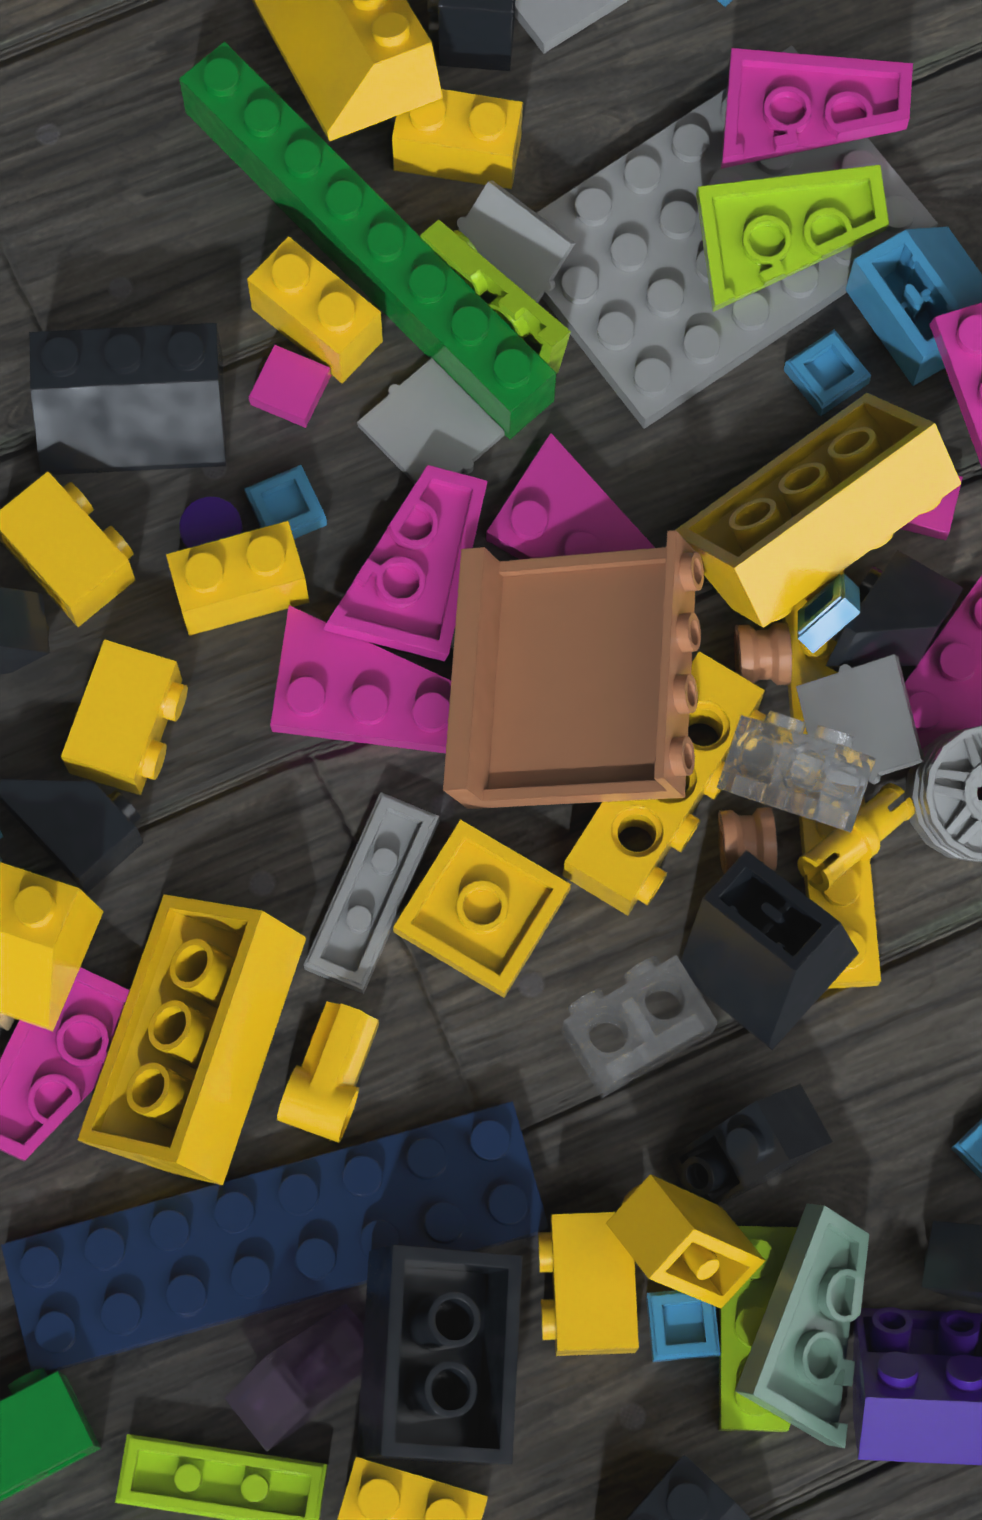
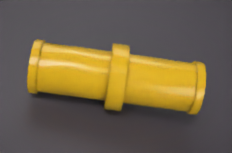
(844, 848)

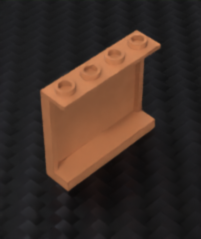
(573, 677)

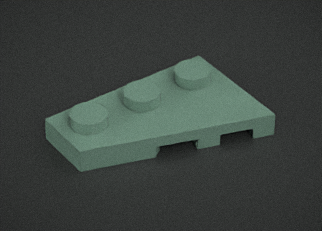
(804, 1335)

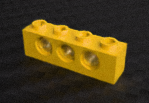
(625, 876)

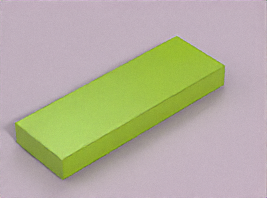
(218, 1481)

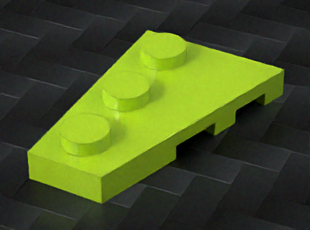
(783, 225)
(511, 303)
(738, 1329)

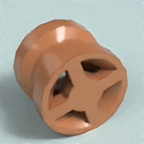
(763, 653)
(747, 832)

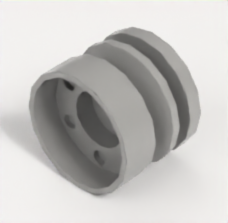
(946, 794)

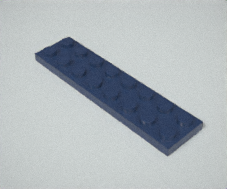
(269, 1238)

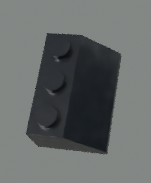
(128, 398)

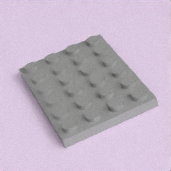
(639, 270)

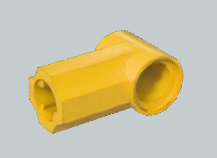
(324, 1088)

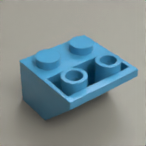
(909, 284)

